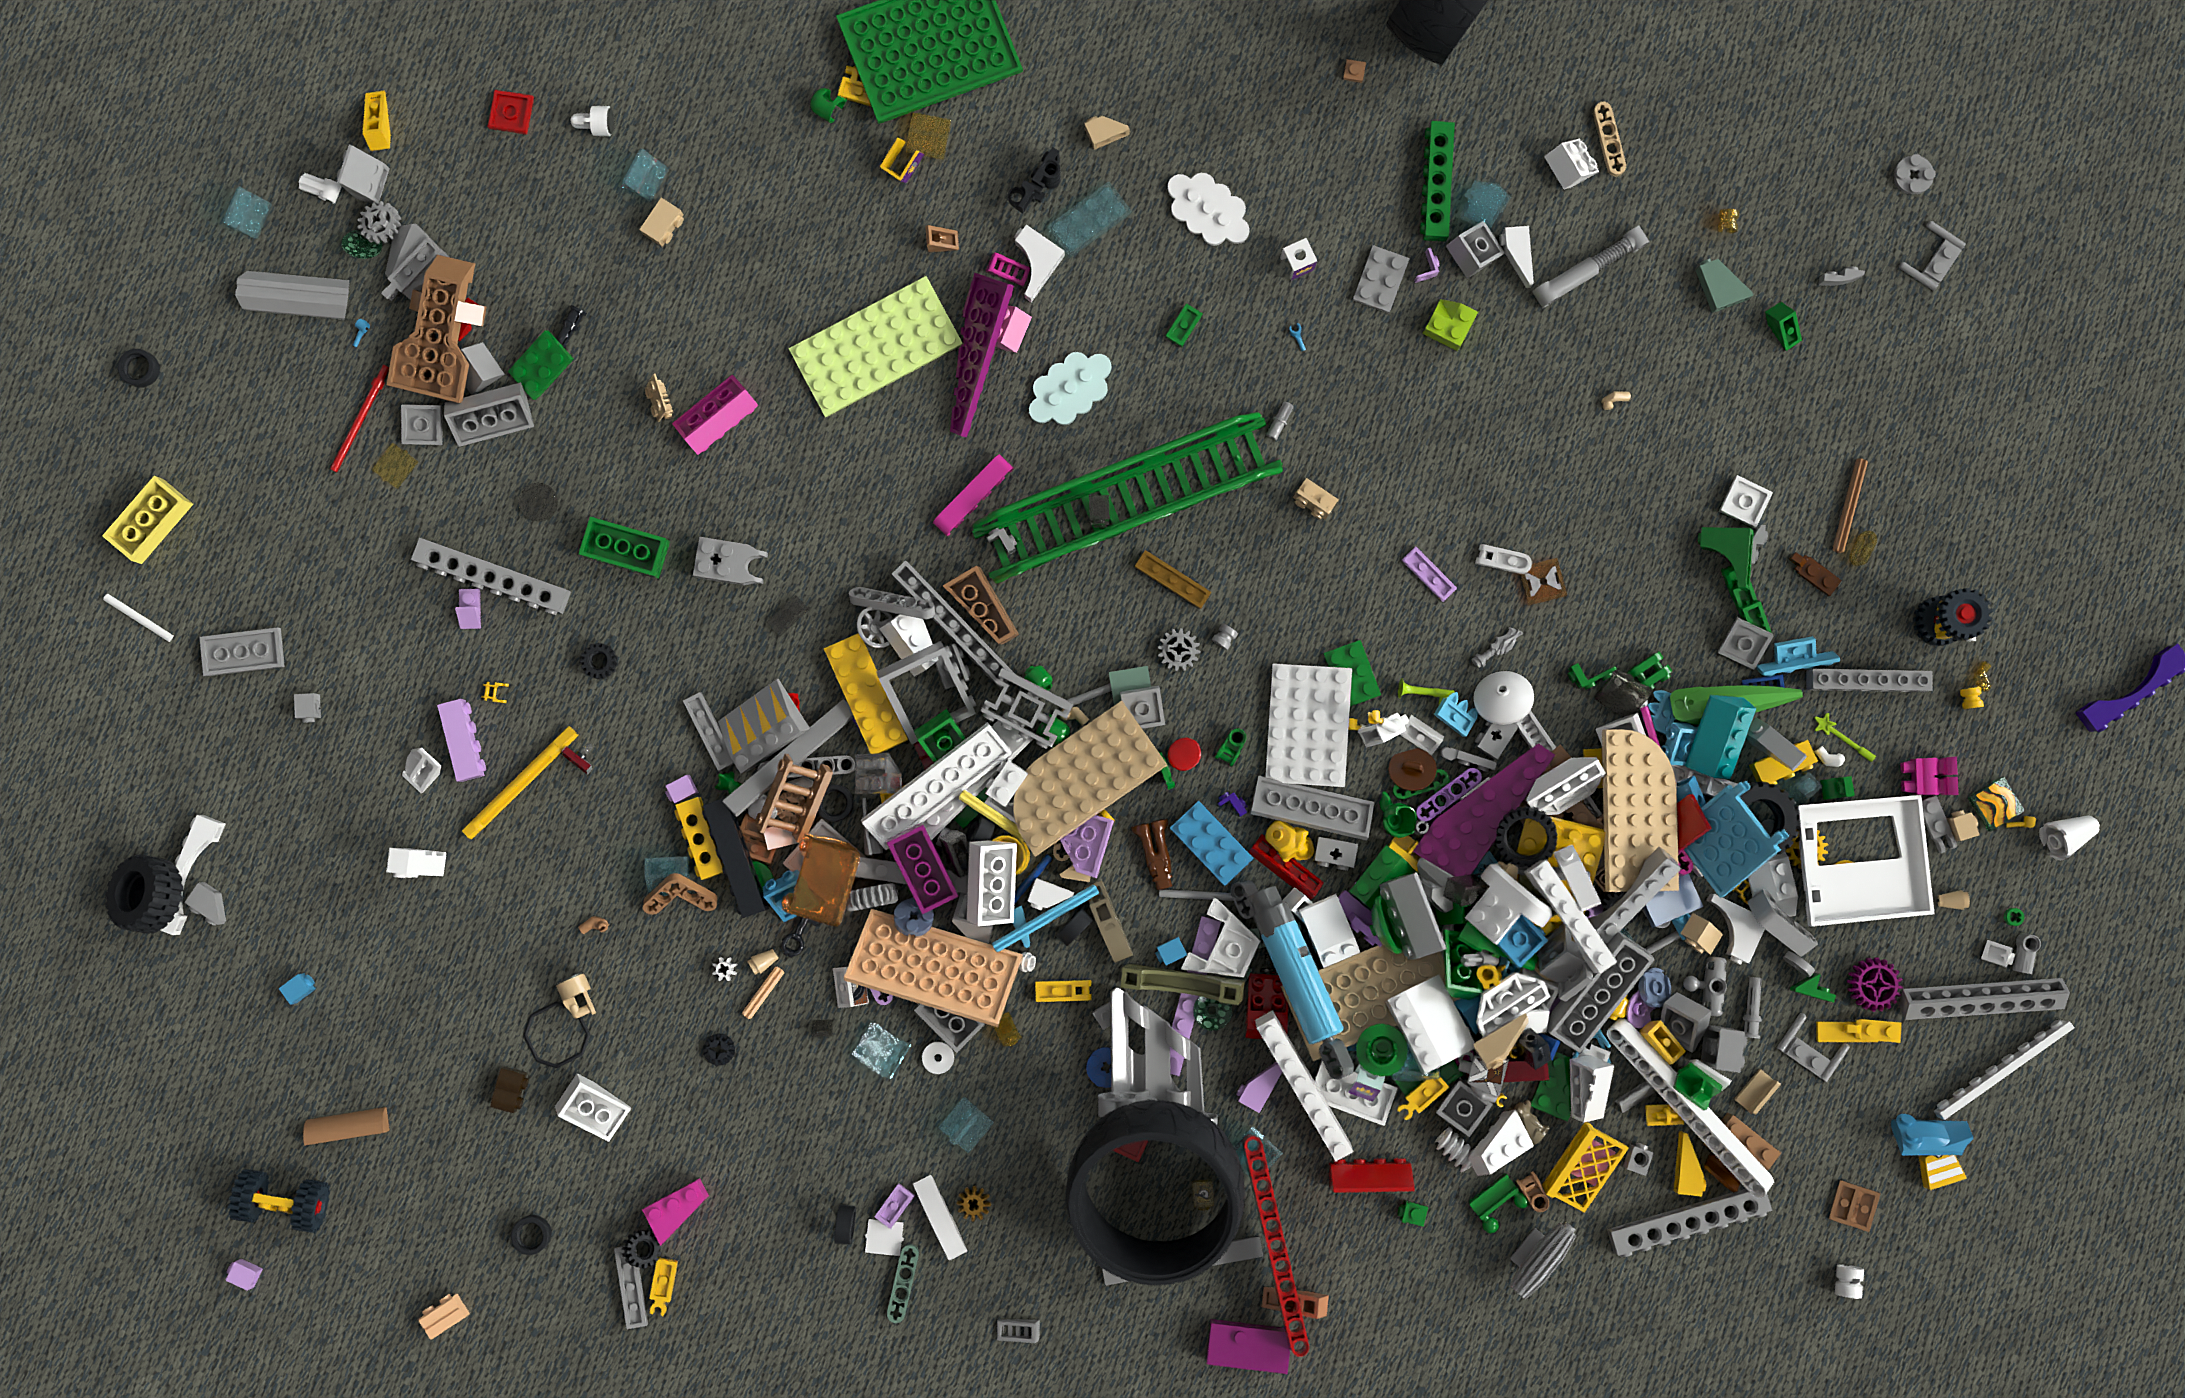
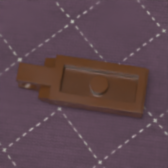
(1815, 573)

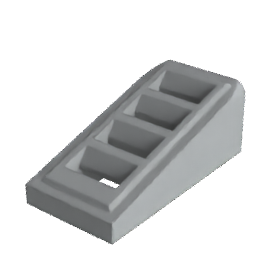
(1035, 1324)

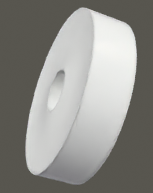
(929, 1061)

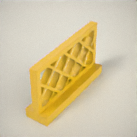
(1569, 1161)

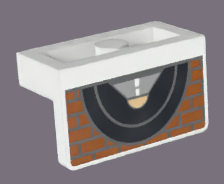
(848, 993)

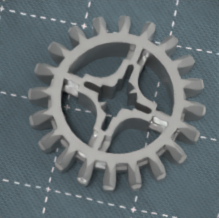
(872, 897)

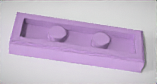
(1429, 574)

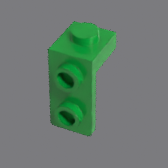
(1576, 675)

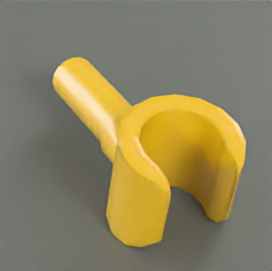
(2028, 822)

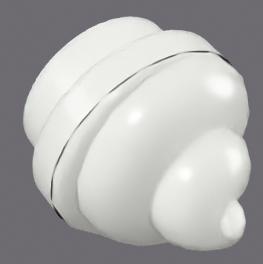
(1027, 962)

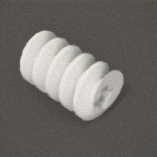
(1455, 1147)

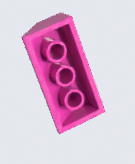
(715, 414)

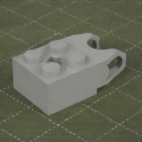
(733, 565)

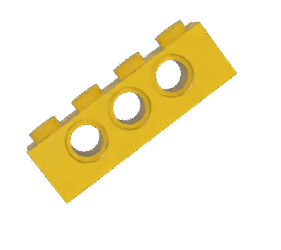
(683, 812)

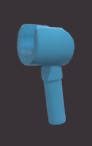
(361, 325)
(1297, 336)

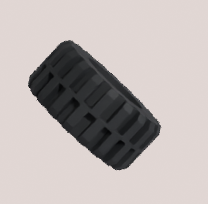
(1782, 807)
(144, 894)

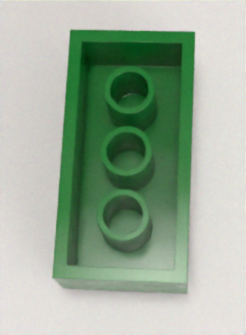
(624, 547)

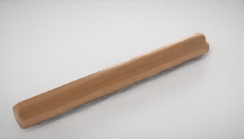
(1850, 505)

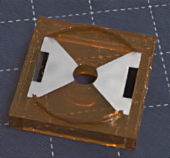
(1542, 593)

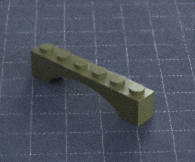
(1211, 987)

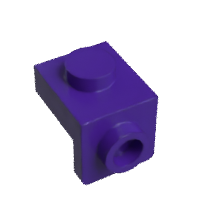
(1238, 804)

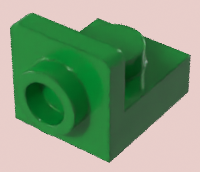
(1412, 1213)

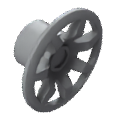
(871, 629)

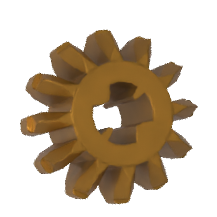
(971, 1196)

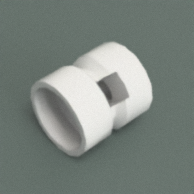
(1849, 1281)

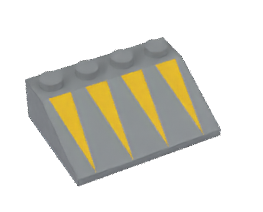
(761, 726)

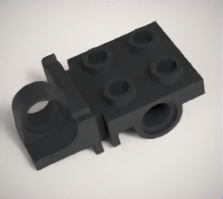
(1046, 176)

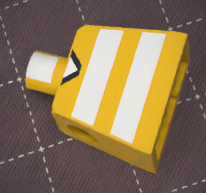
(1940, 1170)

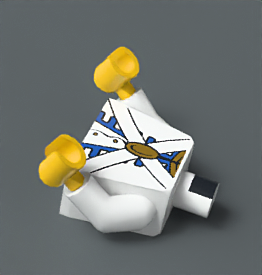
(1379, 729)

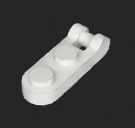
(1504, 559)

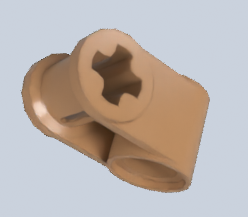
(1532, 1188)

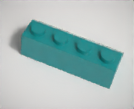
(1720, 736)

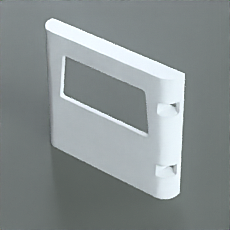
(1872, 887)

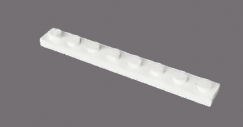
(2008, 1065)

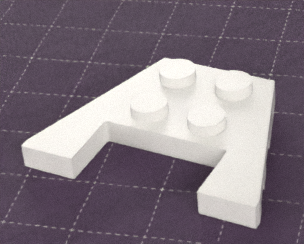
(1232, 950)

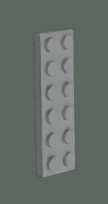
(1312, 808)

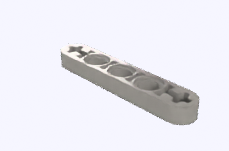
(884, 601)

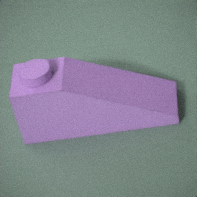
(1259, 1088)

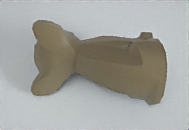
(1533, 1127)

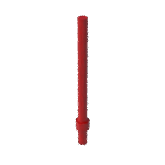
(377, 384)

